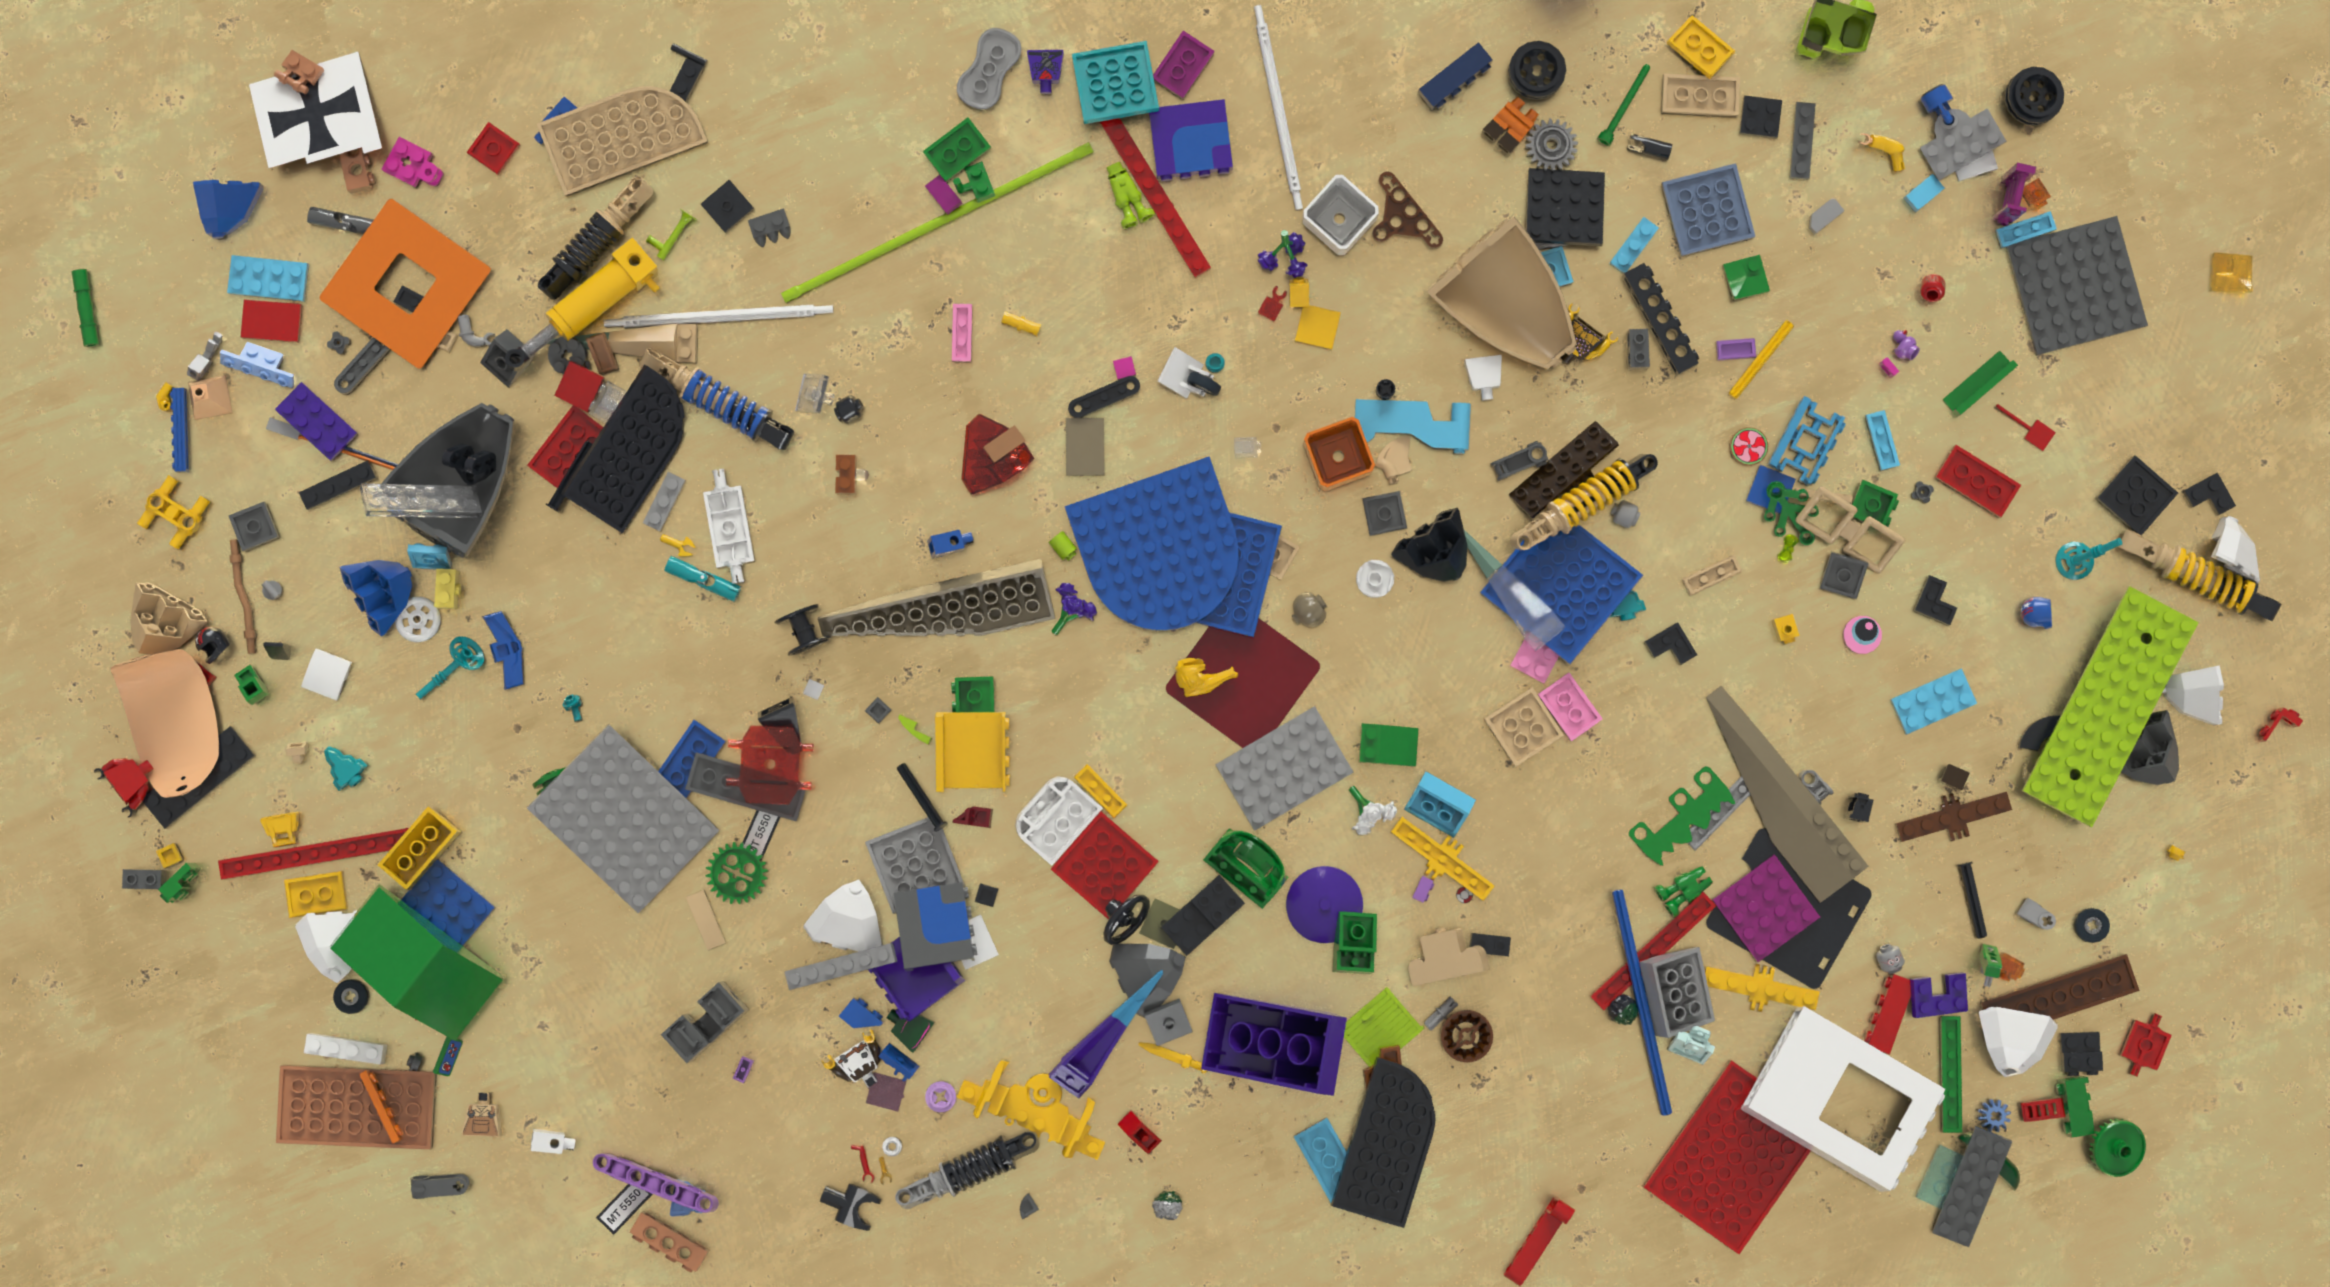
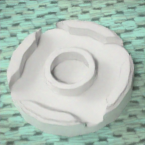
(1375, 578)

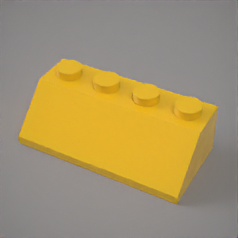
(419, 848)

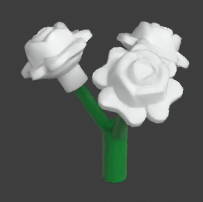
(1370, 812)

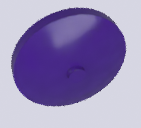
(1317, 900)

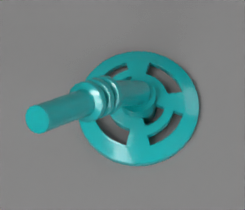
(2080, 558)
(461, 660)

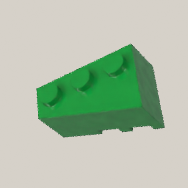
(2076, 1106)

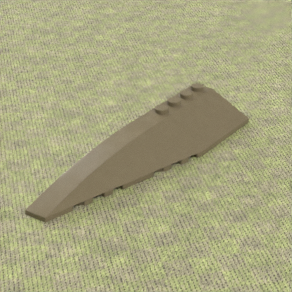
(1787, 808)

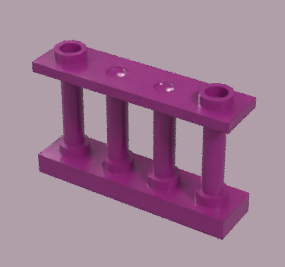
(2014, 181)

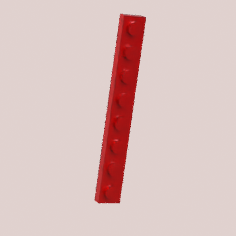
(1658, 945)

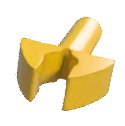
(678, 544)

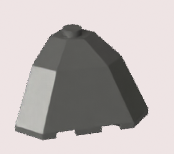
(2155, 752)
(1140, 963)

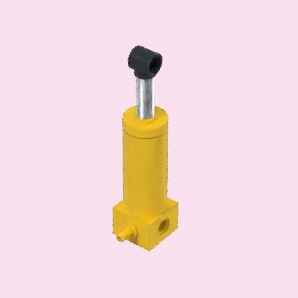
(592, 299)

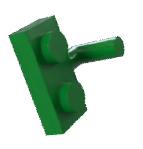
(978, 182)

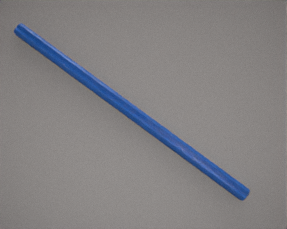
(1642, 1003)

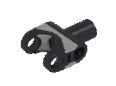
(848, 1204)

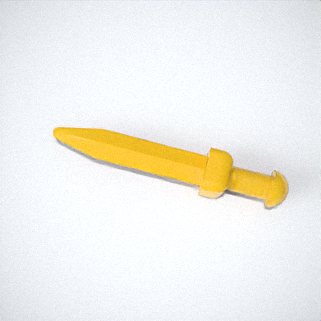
(1185, 1060)

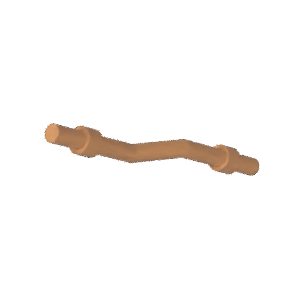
(235, 559)

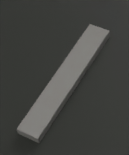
(1740, 794)

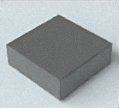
(878, 710)

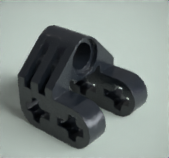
(470, 466)

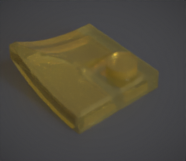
(2231, 273)

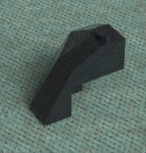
(1436, 548)

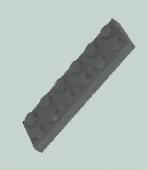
(709, 778)
(1972, 1186)

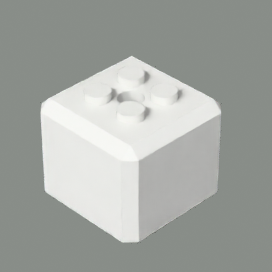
(1342, 198)

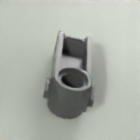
(1519, 461)
(438, 1185)

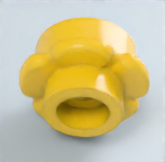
(2176, 853)

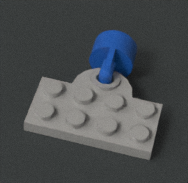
(1958, 136)

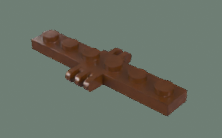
(1953, 817)

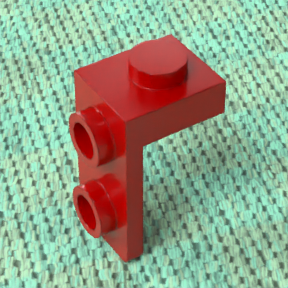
(2289, 716)

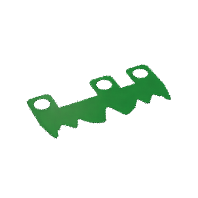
(1693, 812)

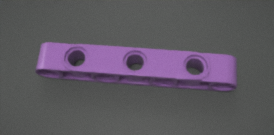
(655, 1183)

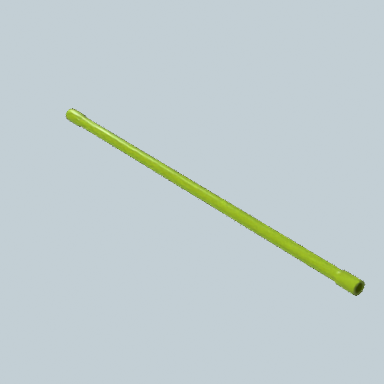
(797, 291)

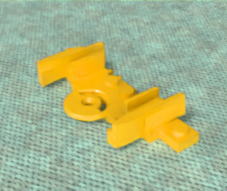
(1017, 1105)

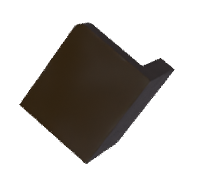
(1954, 777)

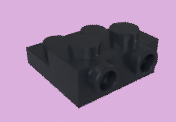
(2080, 1053)

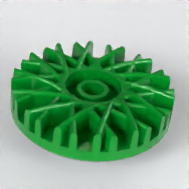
(2118, 1148)

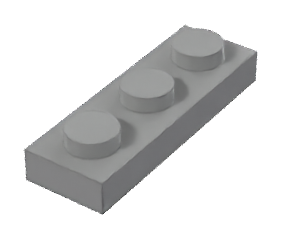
(664, 501)

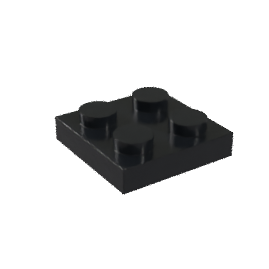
(1760, 117)

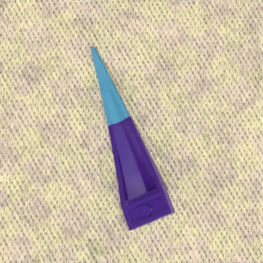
(1083, 1062)

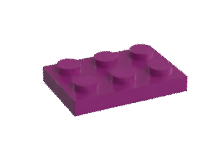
(1183, 64)

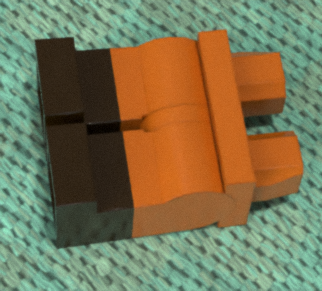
(1514, 120)

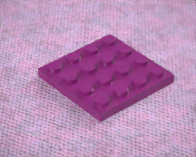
(1766, 908)

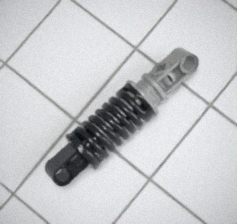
(969, 1171)

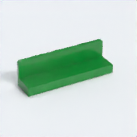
(1979, 383)

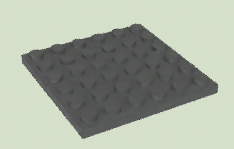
(2076, 285)

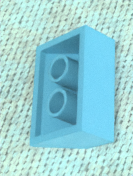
(1440, 804)

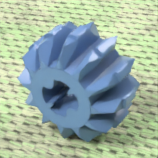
(1997, 1108)

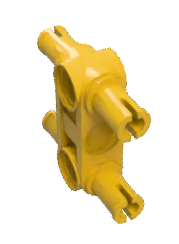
(173, 512)

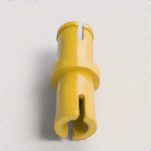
(1021, 323)

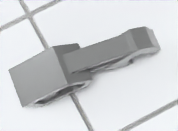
(201, 363)

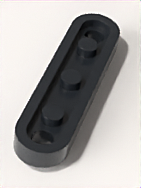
(1104, 397)

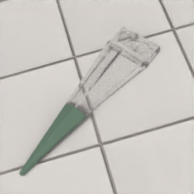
(1529, 613)

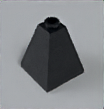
(781, 715)

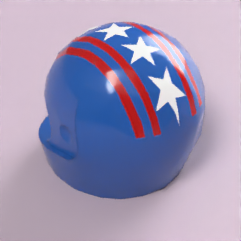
(2037, 612)

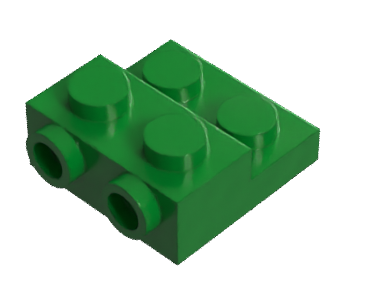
(1874, 502)
(973, 694)
(177, 885)

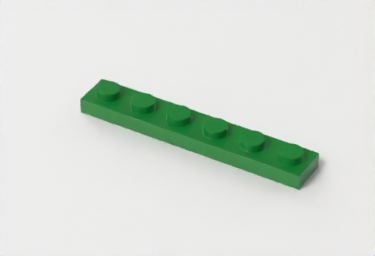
(1951, 1073)

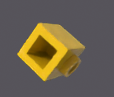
(1299, 292)
(1785, 629)

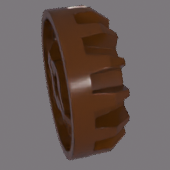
(1479, 1023)

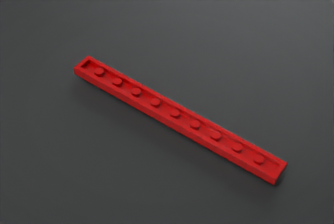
(1156, 196)
(309, 854)

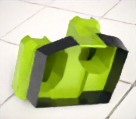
(1836, 28)

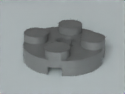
(558, 348)

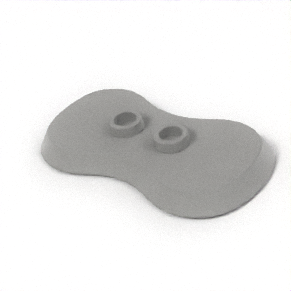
(994, 57)

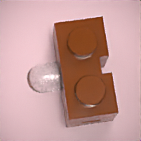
(848, 474)

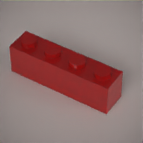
(1889, 1013)

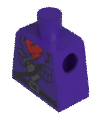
(1045, 68)

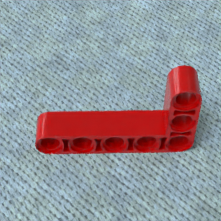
(1538, 1240)

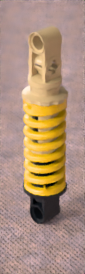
(1565, 512)
(2209, 578)

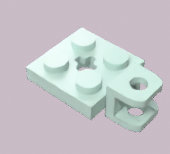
(1693, 1045)

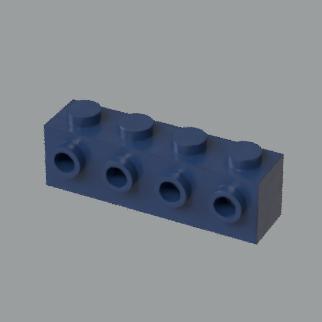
(1455, 76)

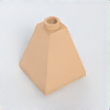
(210, 397)

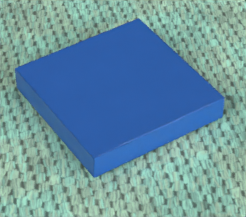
(1764, 476)

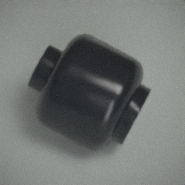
(848, 409)

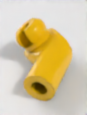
(163, 397)

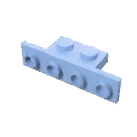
(258, 362)

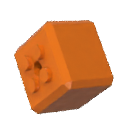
(1344, 437)

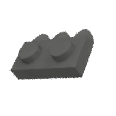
(770, 225)

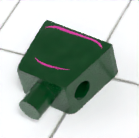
(911, 1032)

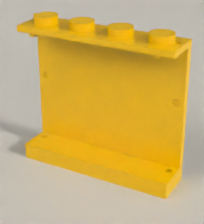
(971, 750)

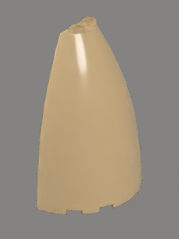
(1509, 296)

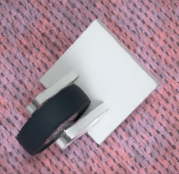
(1184, 372)

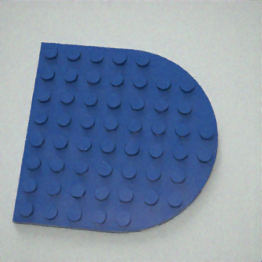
(1159, 547)

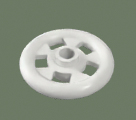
(426, 633)

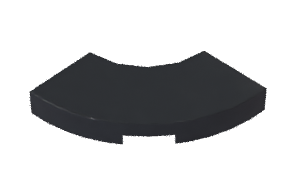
(2038, 732)

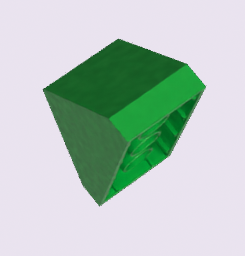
(415, 964)

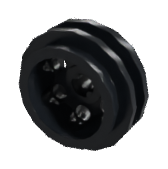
(1532, 50)
(2026, 110)

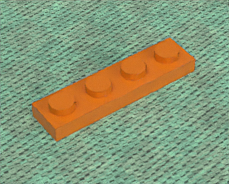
(385, 1113)

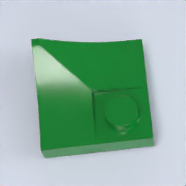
(1746, 277)

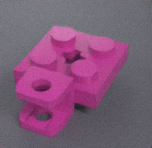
(420, 165)

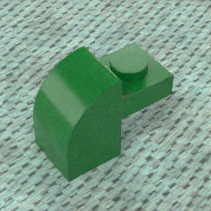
(251, 685)

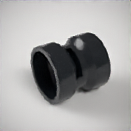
(1385, 386)

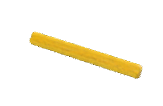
(1761, 359)

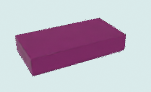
(943, 194)

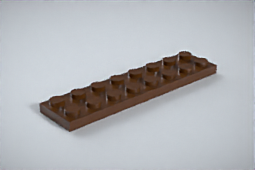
(2072, 990)

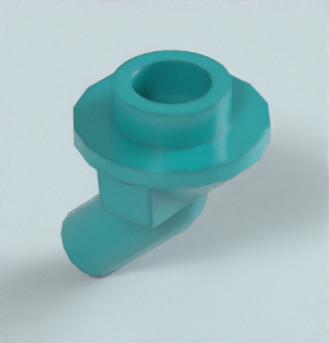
(572, 703)

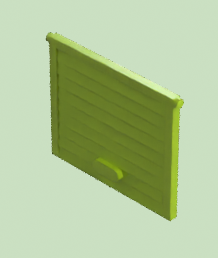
(1379, 1025)

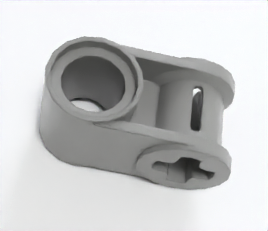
(1816, 786)
(2034, 913)

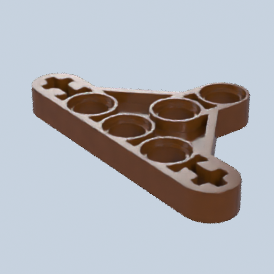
(1397, 208)

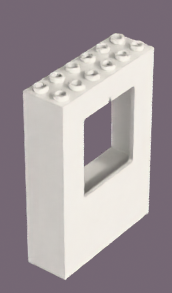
(1802, 1079)

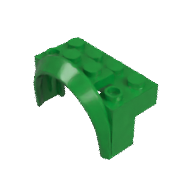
(1257, 856)

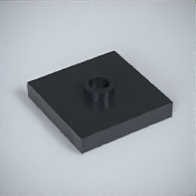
(727, 206)

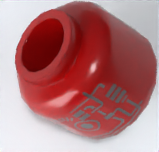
(1932, 288)

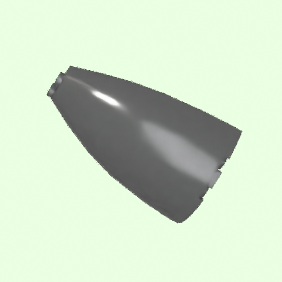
(483, 431)

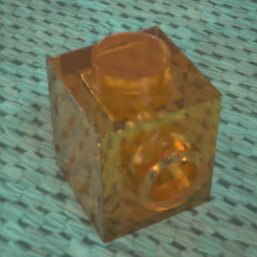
(2036, 194)
(2011, 967)

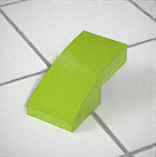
(911, 725)

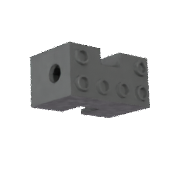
(693, 1037)

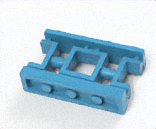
(1794, 435)

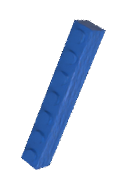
(179, 430)

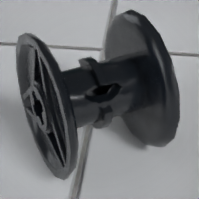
(803, 629)

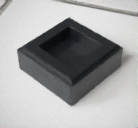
(986, 895)

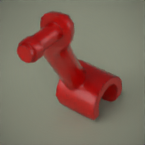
(864, 1162)

